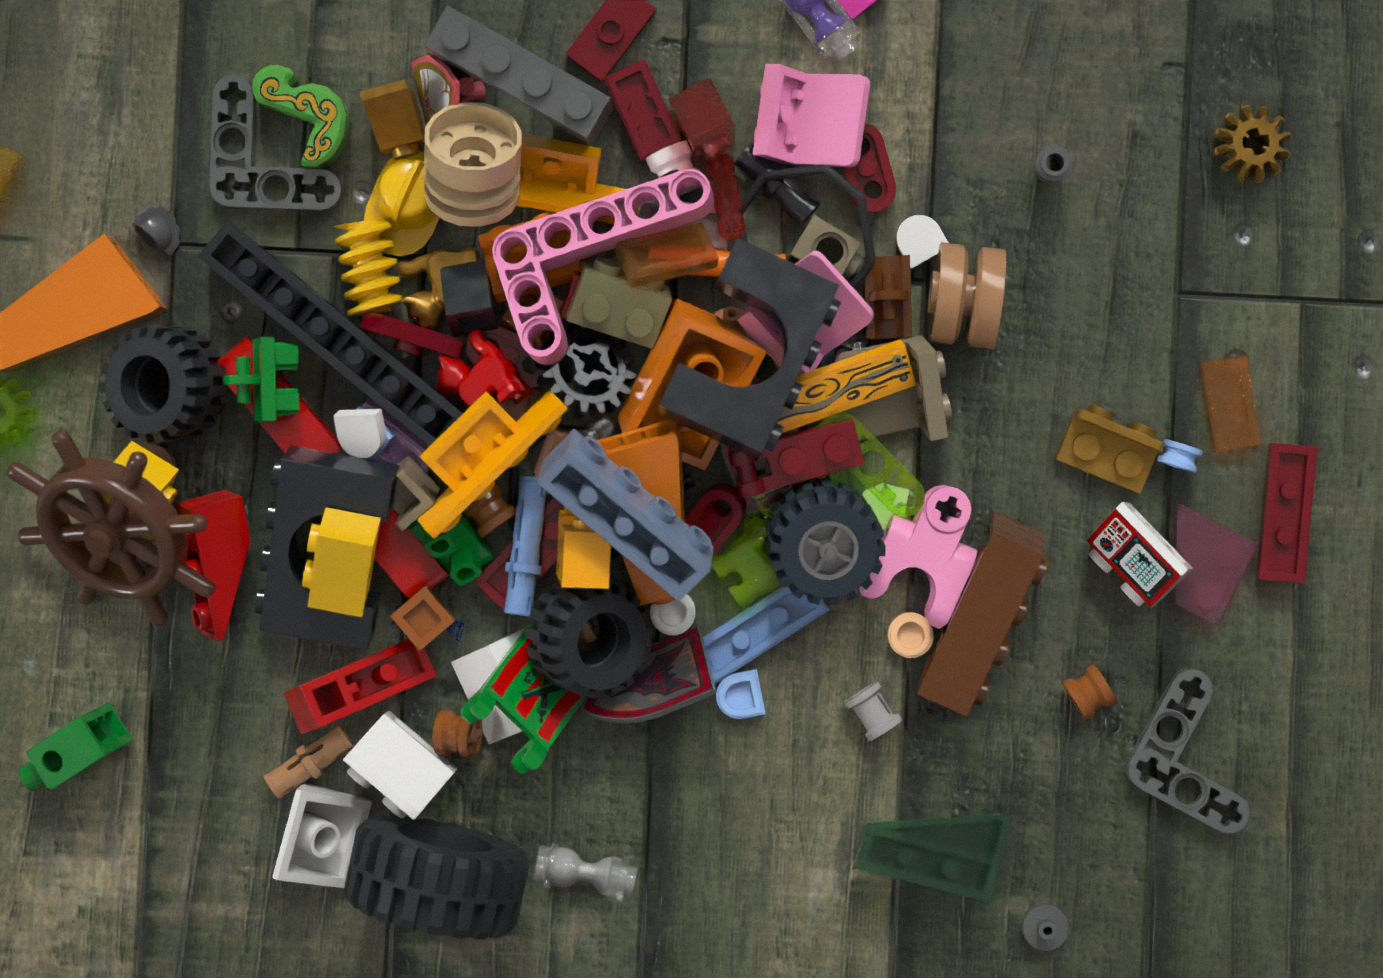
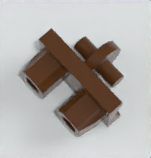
(889, 295)

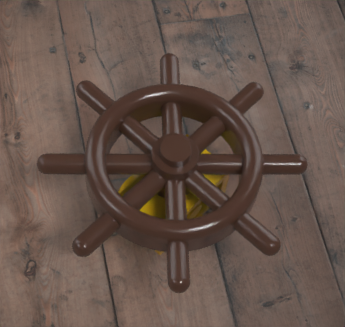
(121, 509)

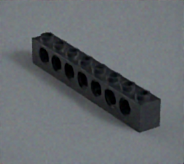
(329, 333)

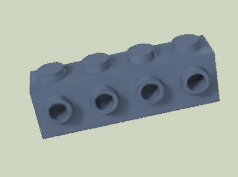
(626, 514)

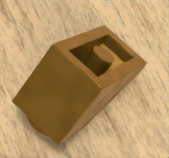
(395, 119)

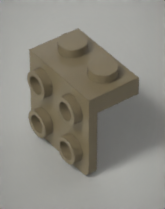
(913, 407)

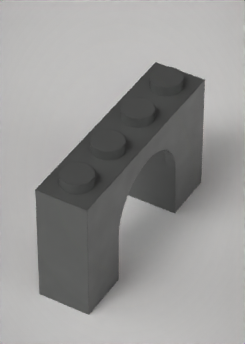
(551, 92)

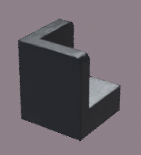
(468, 298)

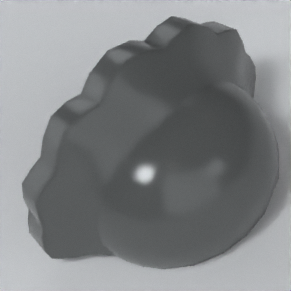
(157, 228)

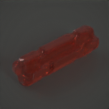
(726, 196)

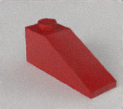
(358, 685)

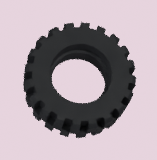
(436, 877)

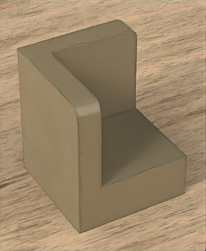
(413, 493)

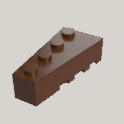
(983, 615)

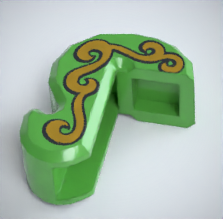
(311, 103)

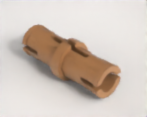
(309, 761)

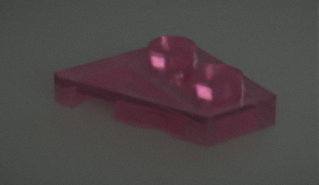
(1217, 563)

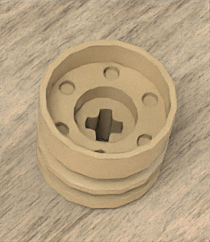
(472, 164)

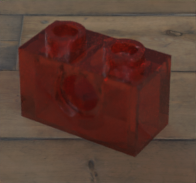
(703, 119)

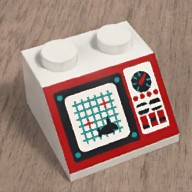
(1138, 555)

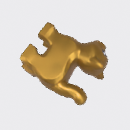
(425, 306)

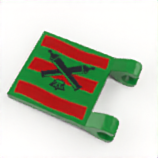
(527, 700)

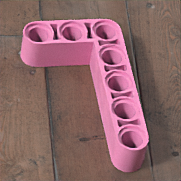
(584, 244)

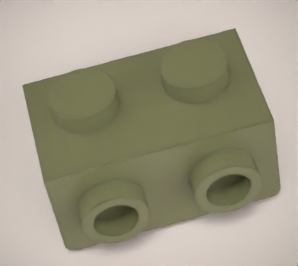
(611, 306)

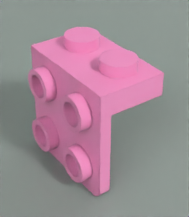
(811, 117)
(850, 317)

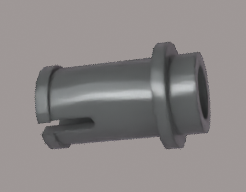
(1060, 156)

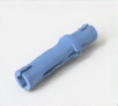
(526, 547)

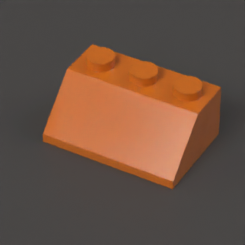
(704, 345)

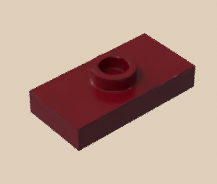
(610, 35)
(642, 109)
(410, 337)

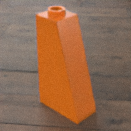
(76, 304)
(657, 460)

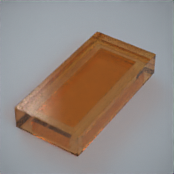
(666, 254)
(1230, 403)

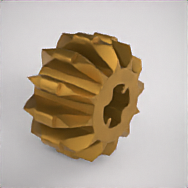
(1259, 130)

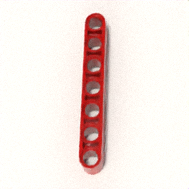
(396, 550)

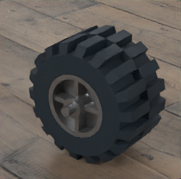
(824, 542)

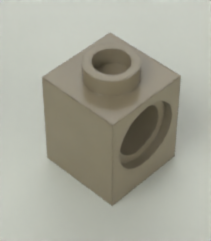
(820, 231)

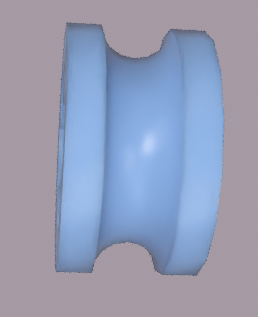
(1180, 455)

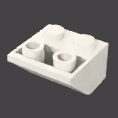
(398, 766)

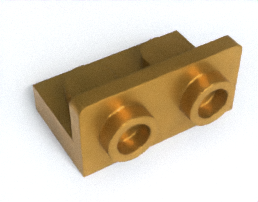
(1109, 449)

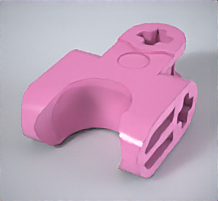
(931, 547)

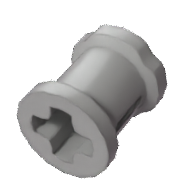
(873, 711)

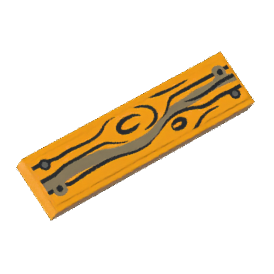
(849, 384)

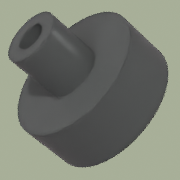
(1038, 918)

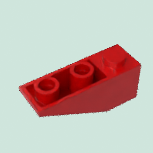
(217, 555)

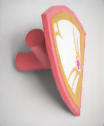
(440, 87)

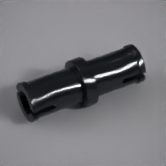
(783, 191)

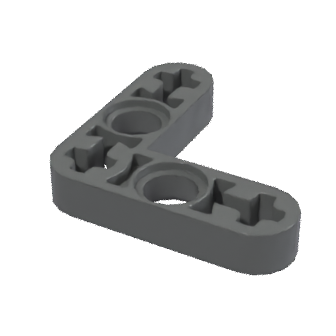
(243, 163)
(1168, 753)

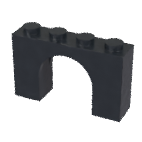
(798, 306)
(306, 485)

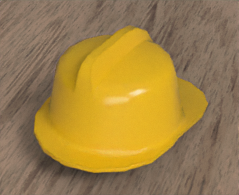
(401, 201)

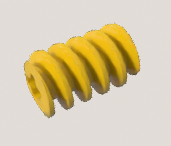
(368, 267)

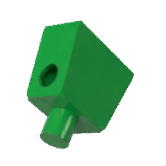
(74, 748)

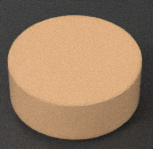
(910, 635)

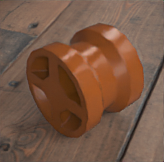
(490, 512)
(1089, 692)
(455, 734)

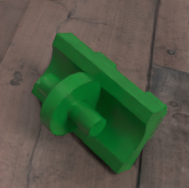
(266, 359)
(458, 550)

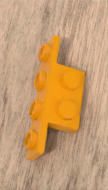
(560, 175)
(479, 451)

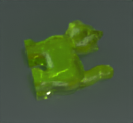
(750, 561)

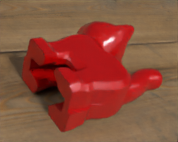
(490, 374)

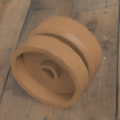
(965, 295)

